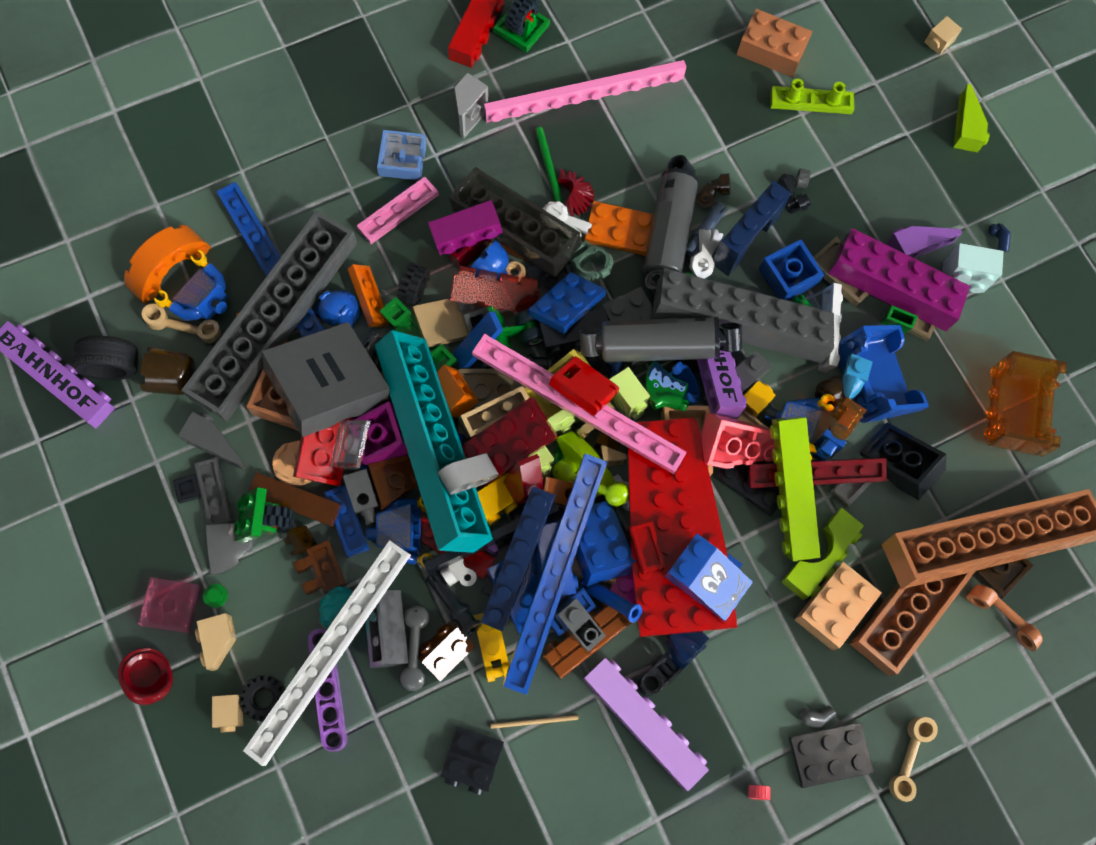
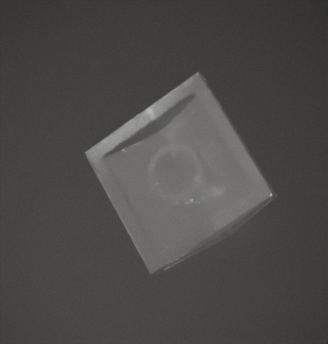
(350, 444)

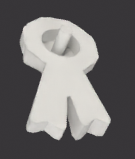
(560, 211)
(702, 262)

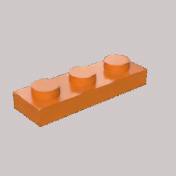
(368, 295)

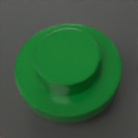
(215, 595)

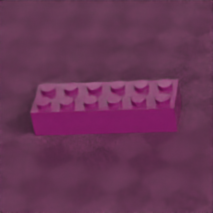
(899, 280)

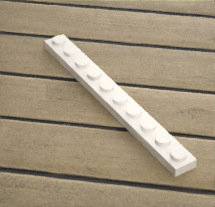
(326, 653)

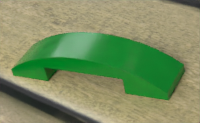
(402, 321)

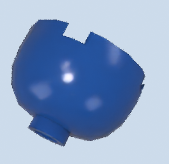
(493, 259)

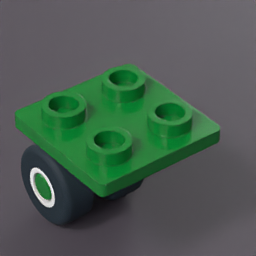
(525, 327)

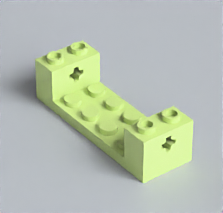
(629, 401)

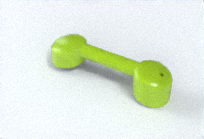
(615, 494)

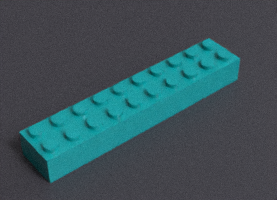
(431, 441)

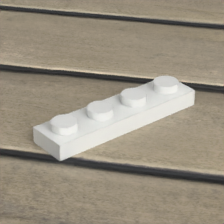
(831, 302)

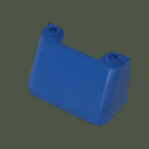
(885, 391)

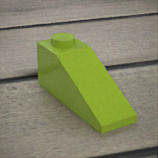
(970, 122)

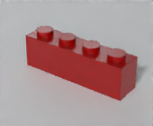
(474, 31)

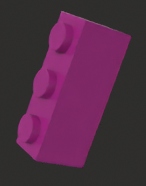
(465, 228)

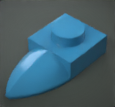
(855, 375)

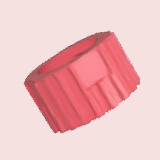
(759, 792)

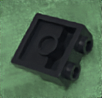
(472, 760)

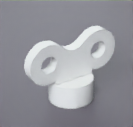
(457, 572)

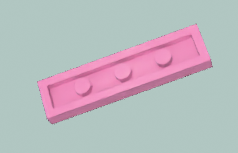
(397, 210)

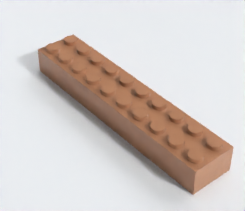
(991, 538)

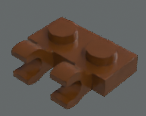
(326, 568)

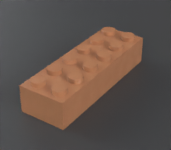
(905, 621)

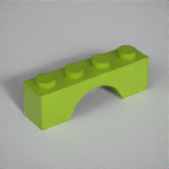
(839, 532)

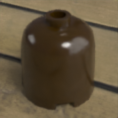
(166, 371)

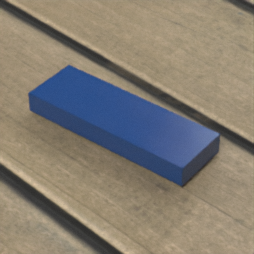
(488, 325)
(347, 522)

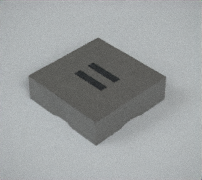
(325, 378)

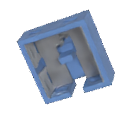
(401, 155)

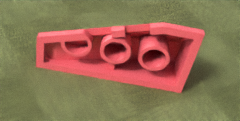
(734, 442)

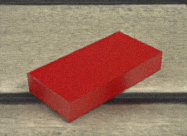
(647, 547)

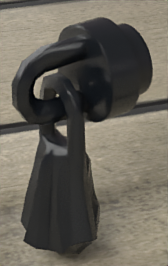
(786, 182)

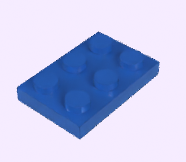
(567, 302)

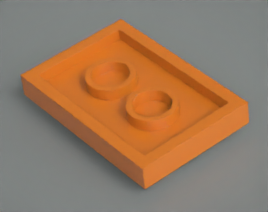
(619, 228)

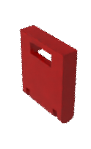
(586, 387)

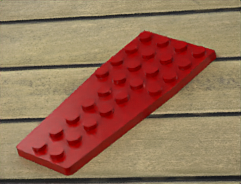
(679, 509)

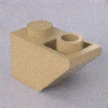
(216, 639)

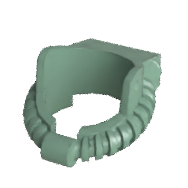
(587, 254)

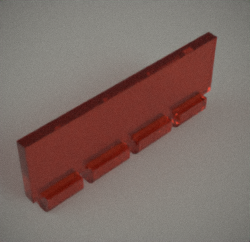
(487, 291)

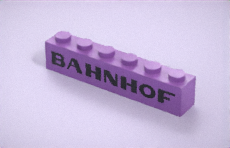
(53, 375)
(722, 385)

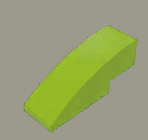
(575, 447)

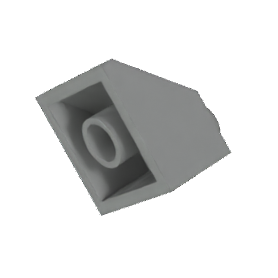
(470, 101)

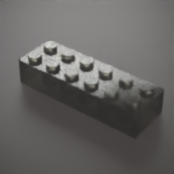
(524, 225)

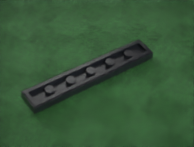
(498, 535)

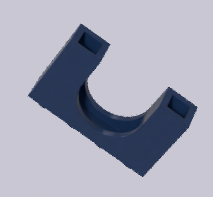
(759, 216)

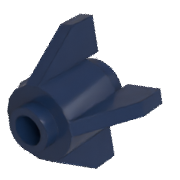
(686, 647)

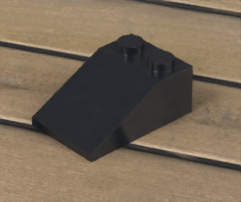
(909, 461)

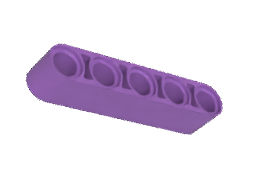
(333, 701)

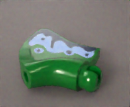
(665, 389)

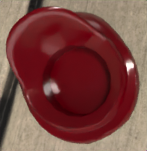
(145, 676)

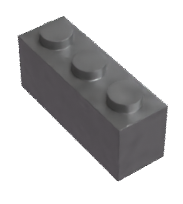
(387, 632)

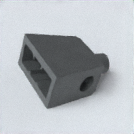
(360, 485)

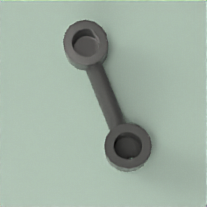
(412, 677)

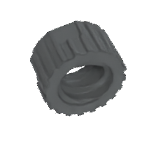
(802, 178)

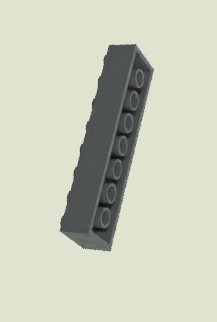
(764, 319)

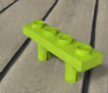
(814, 100)

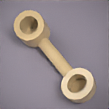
(157, 319)
(920, 730)

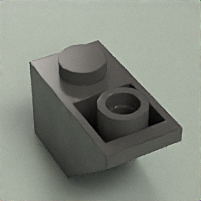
(578, 623)

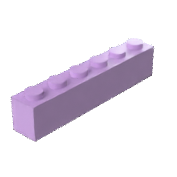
(646, 725)

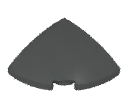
(223, 549)

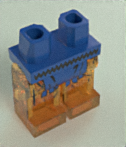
(832, 439)

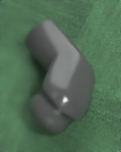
(816, 719)

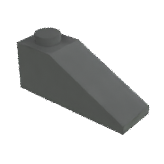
(751, 371)
(205, 435)

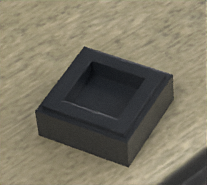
(187, 488)

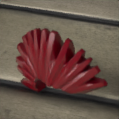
(580, 192)

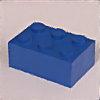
(603, 547)

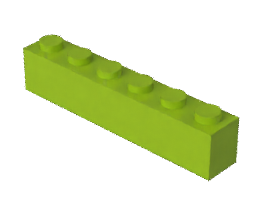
(795, 488)

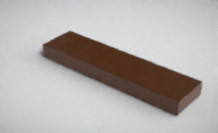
(297, 500)

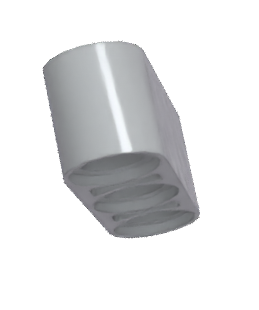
(468, 473)

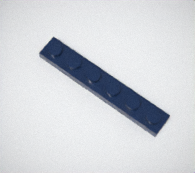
(518, 558)

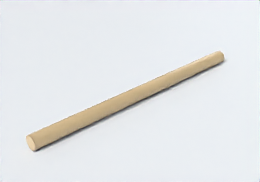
(534, 721)

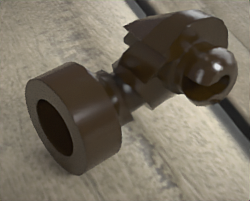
(707, 194)

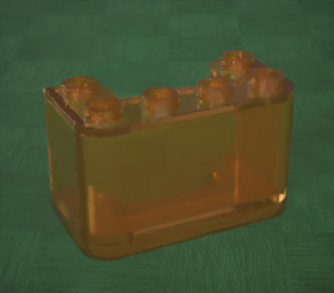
(1023, 404)

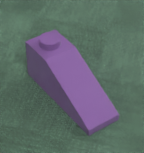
(922, 240)

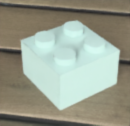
(974, 266)

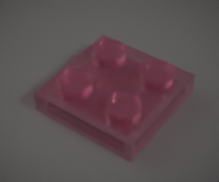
(169, 605)

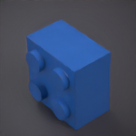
(791, 271)

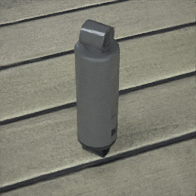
(671, 220)
(661, 339)

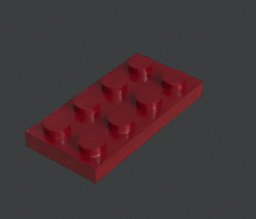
(511, 437)

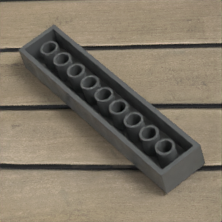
(270, 315)

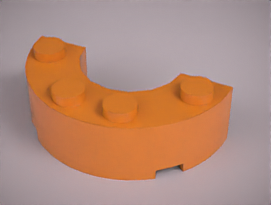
(157, 256)

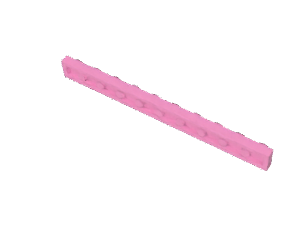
(584, 91)
(607, 420)

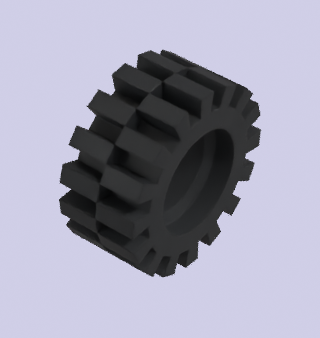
(413, 284)
(250, 690)

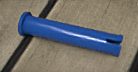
(616, 602)

